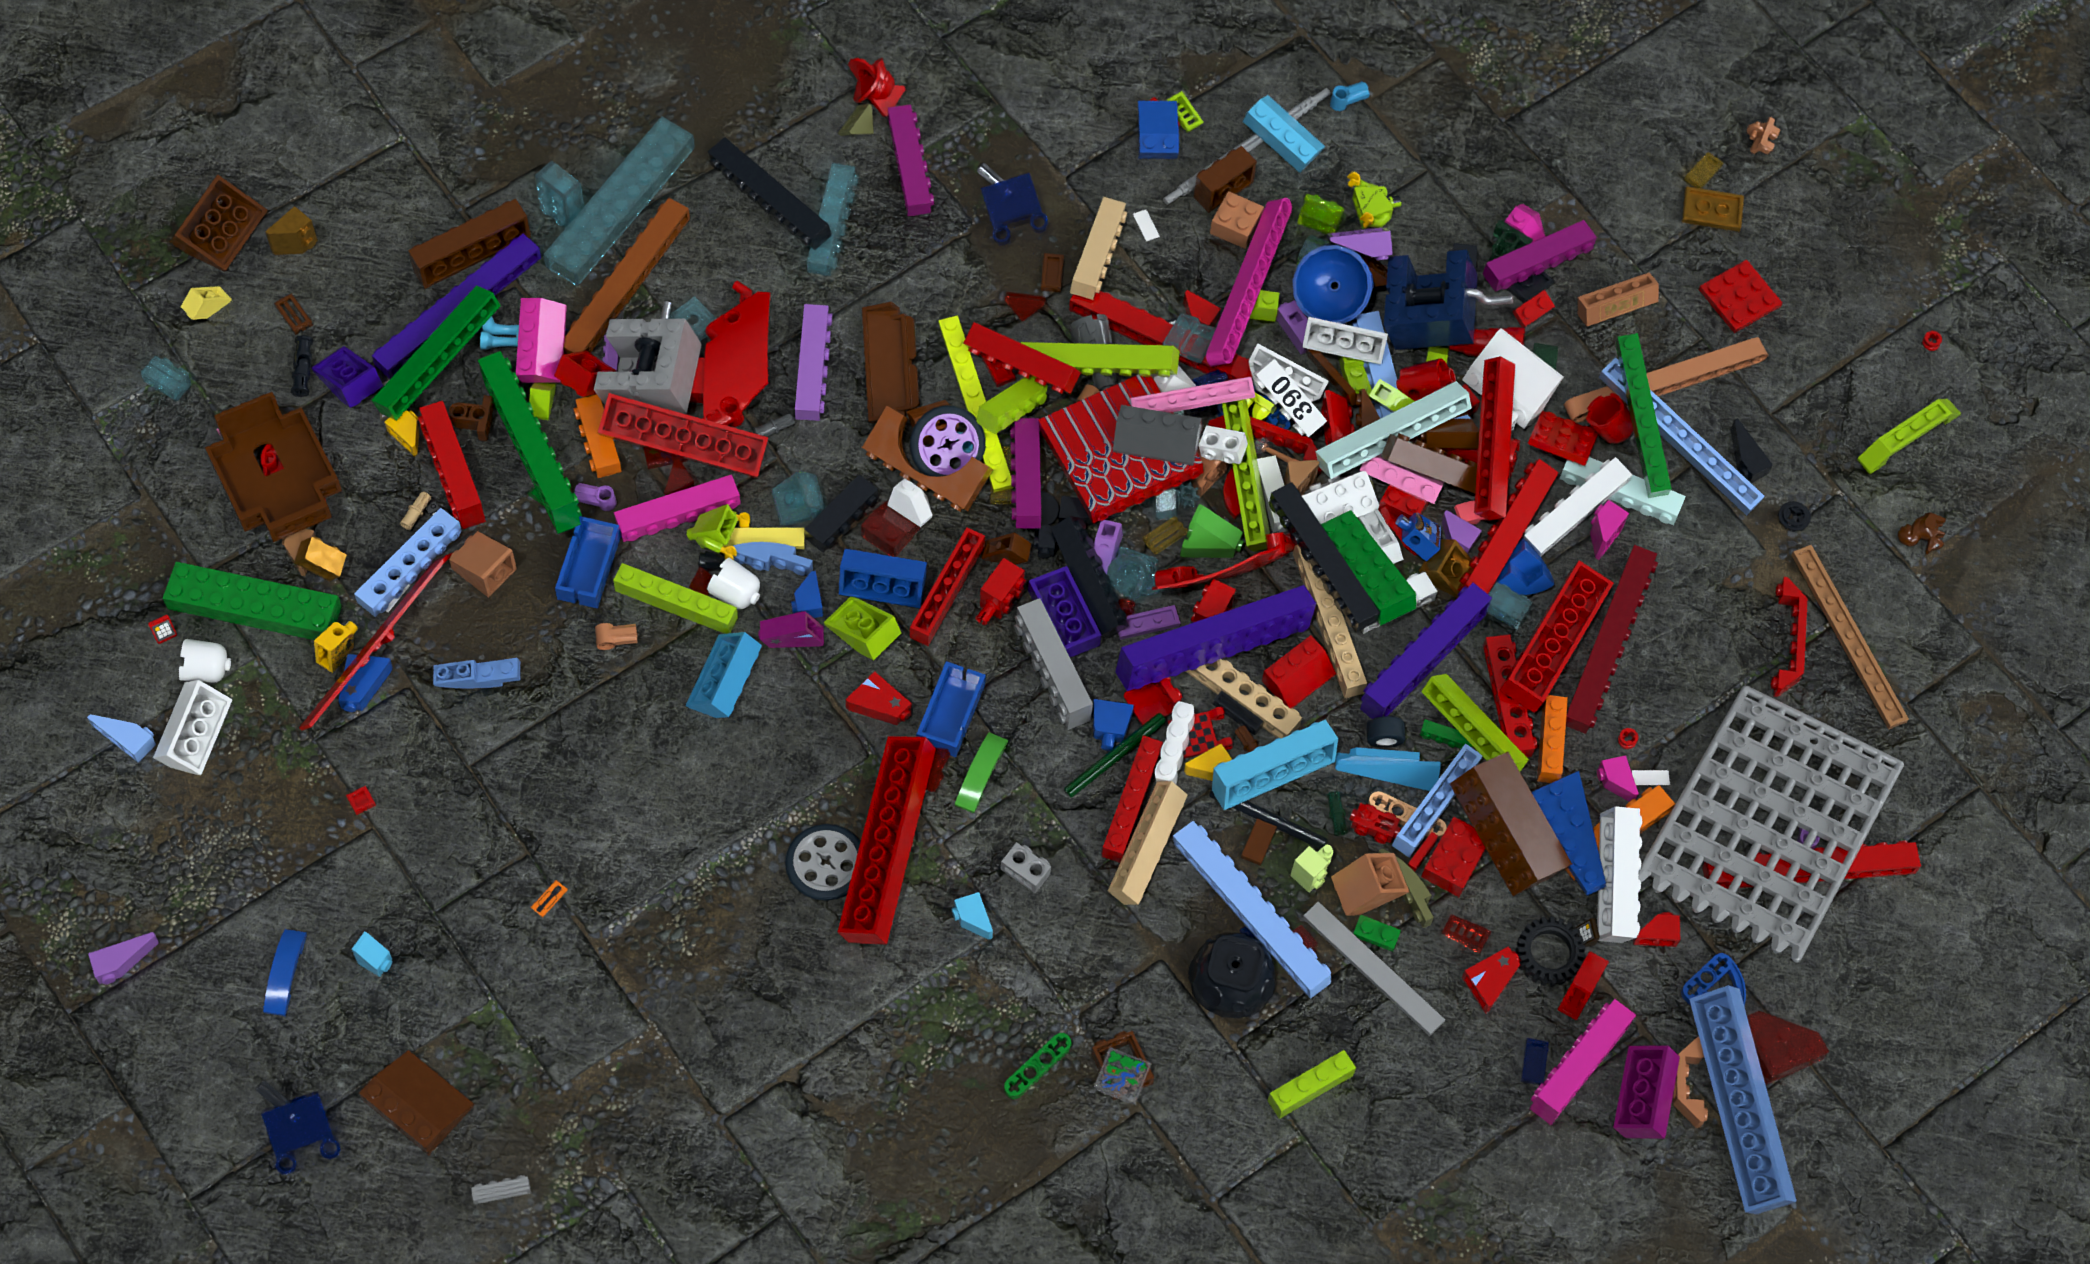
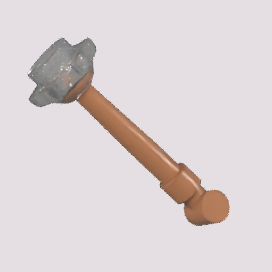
(1262, 446)

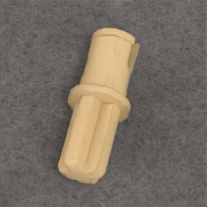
(415, 510)

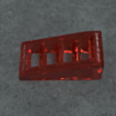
(1462, 939)

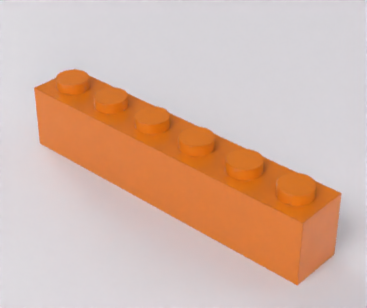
(1653, 807)

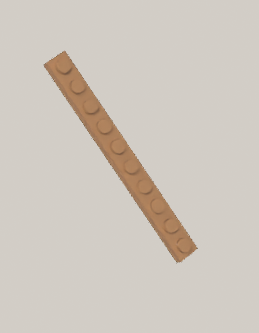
(1850, 637)

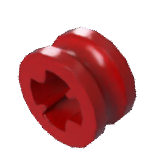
(1929, 345)
(1630, 743)

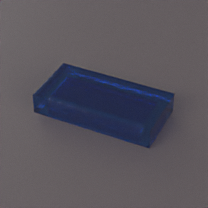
(1534, 1061)

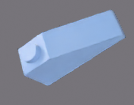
(126, 735)

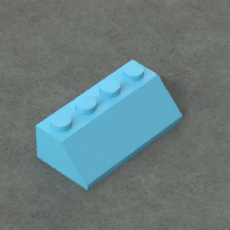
(1283, 133)

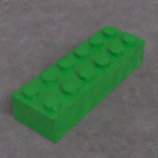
(1371, 567)

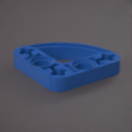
(1729, 967)

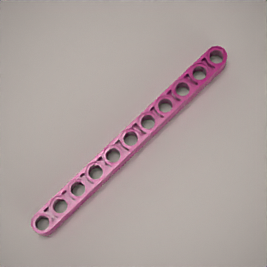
(1249, 282)

